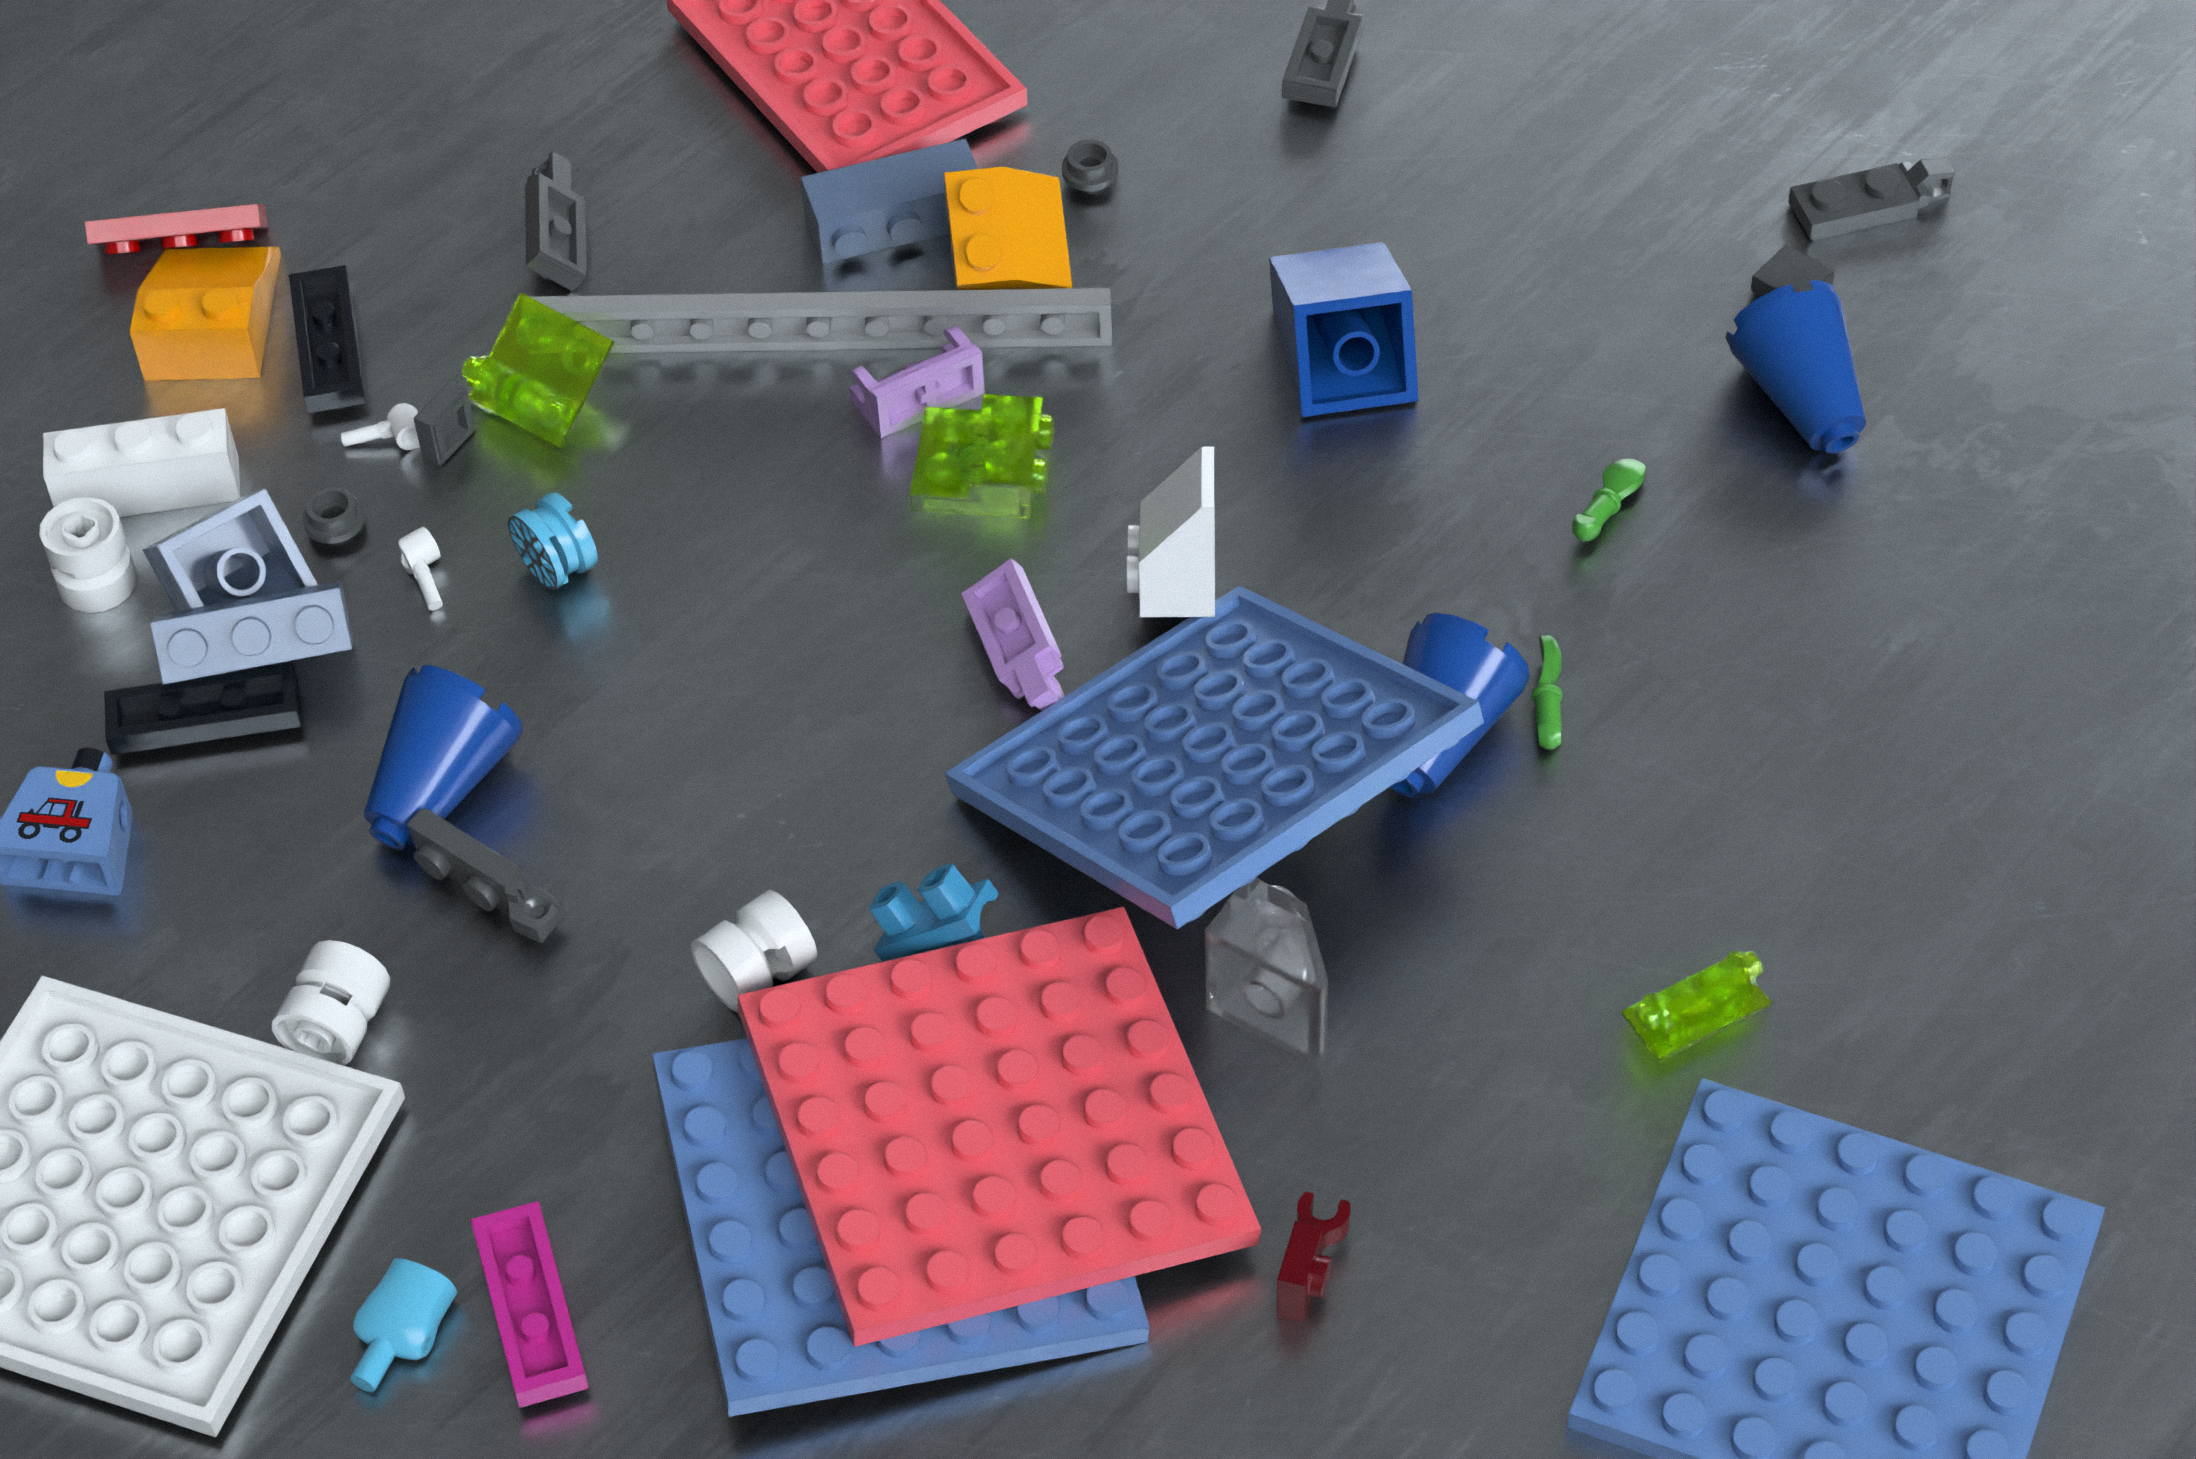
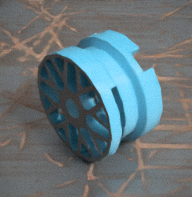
(552, 541)

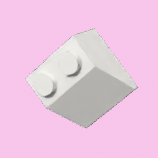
(1175, 543)

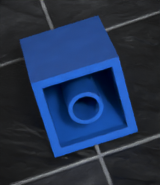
(1345, 328)

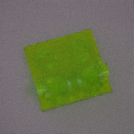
(538, 369)

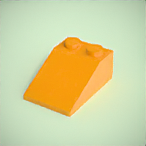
(205, 313)

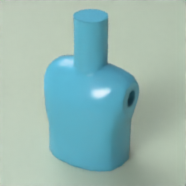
(400, 1319)

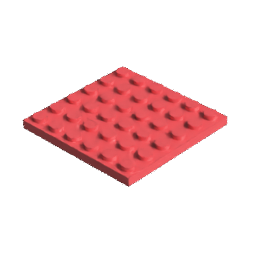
(994, 1125)

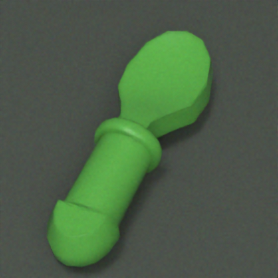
(1619, 481)
(1548, 696)

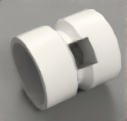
(88, 554)
(761, 946)
(331, 1002)

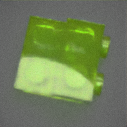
(983, 458)

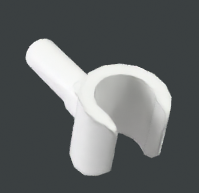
(398, 424)
(417, 552)

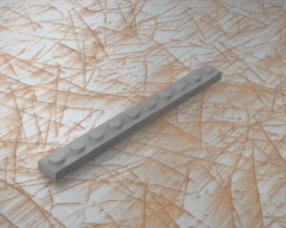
(843, 319)

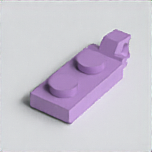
(1016, 634)

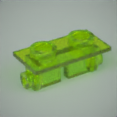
(1699, 1005)

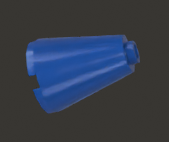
(1803, 362)
(1461, 658)
(435, 751)

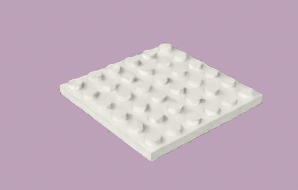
(164, 1196)

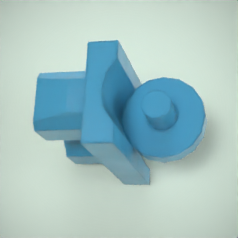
(941, 920)

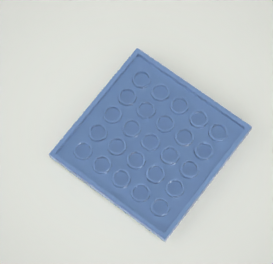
(1212, 754)
(767, 1283)
(1832, 1298)

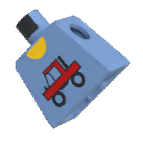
(68, 828)

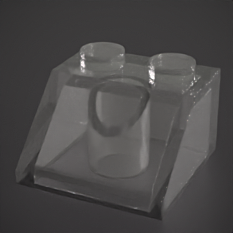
(1269, 970)

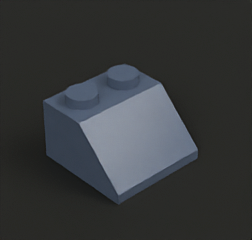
(230, 556)

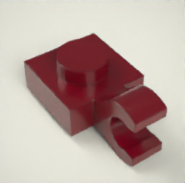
(1304, 1268)

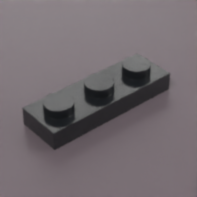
(327, 339)
(202, 709)

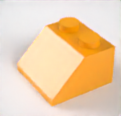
(1006, 230)

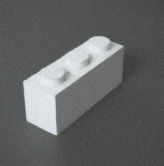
(145, 463)

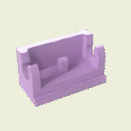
(933, 382)

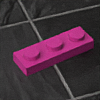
(529, 1304)

